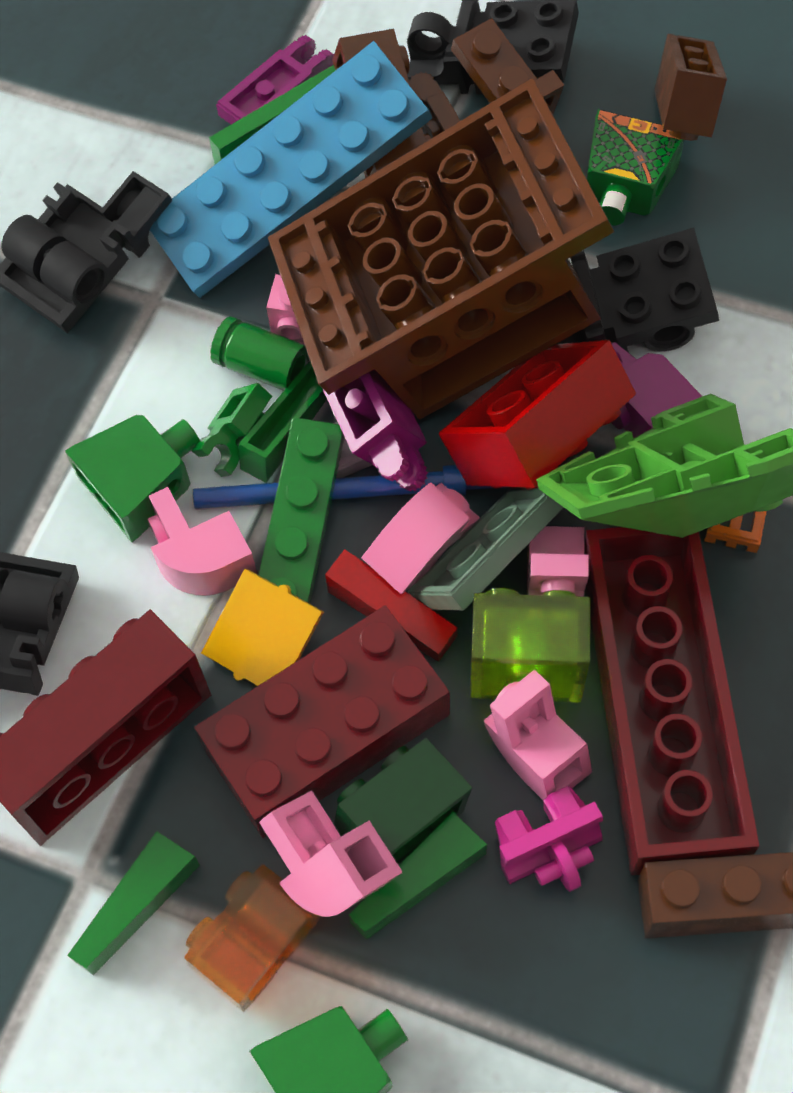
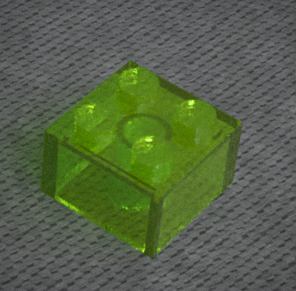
(529, 634)

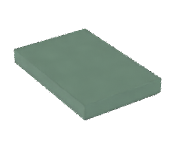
(485, 549)

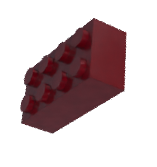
(325, 717)
(97, 724)

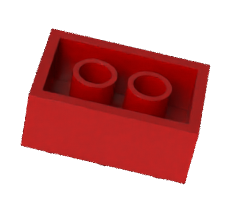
(538, 415)

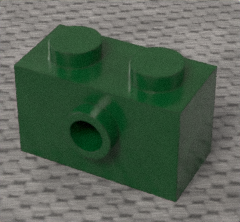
(405, 798)

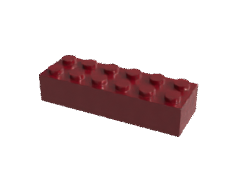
(666, 699)

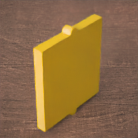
(261, 629)

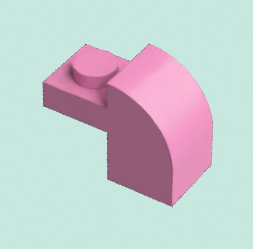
(419, 535)
(199, 558)
(557, 561)
(535, 738)
(327, 868)

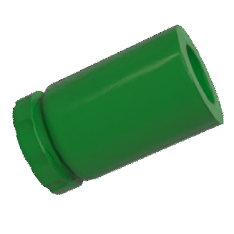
(258, 353)

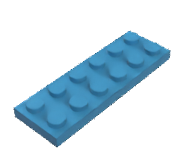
(288, 168)

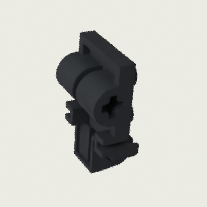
(536, 29)
(77, 247)
(648, 293)
(31, 611)

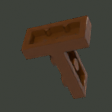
(498, 66)

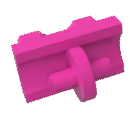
(554, 848)

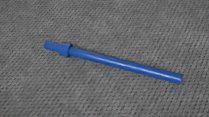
(344, 488)

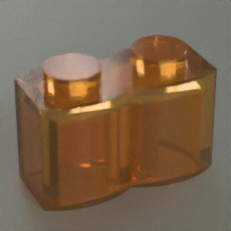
(249, 938)

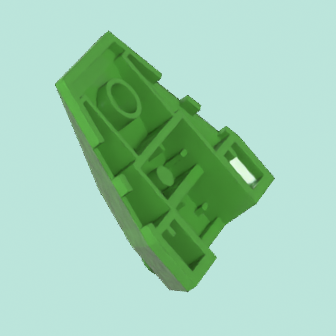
(678, 474)

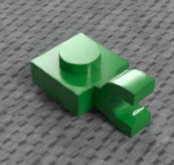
(233, 421)

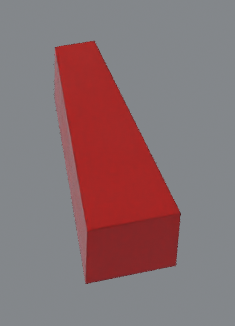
(367, 592)

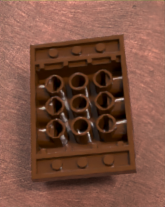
(447, 258)

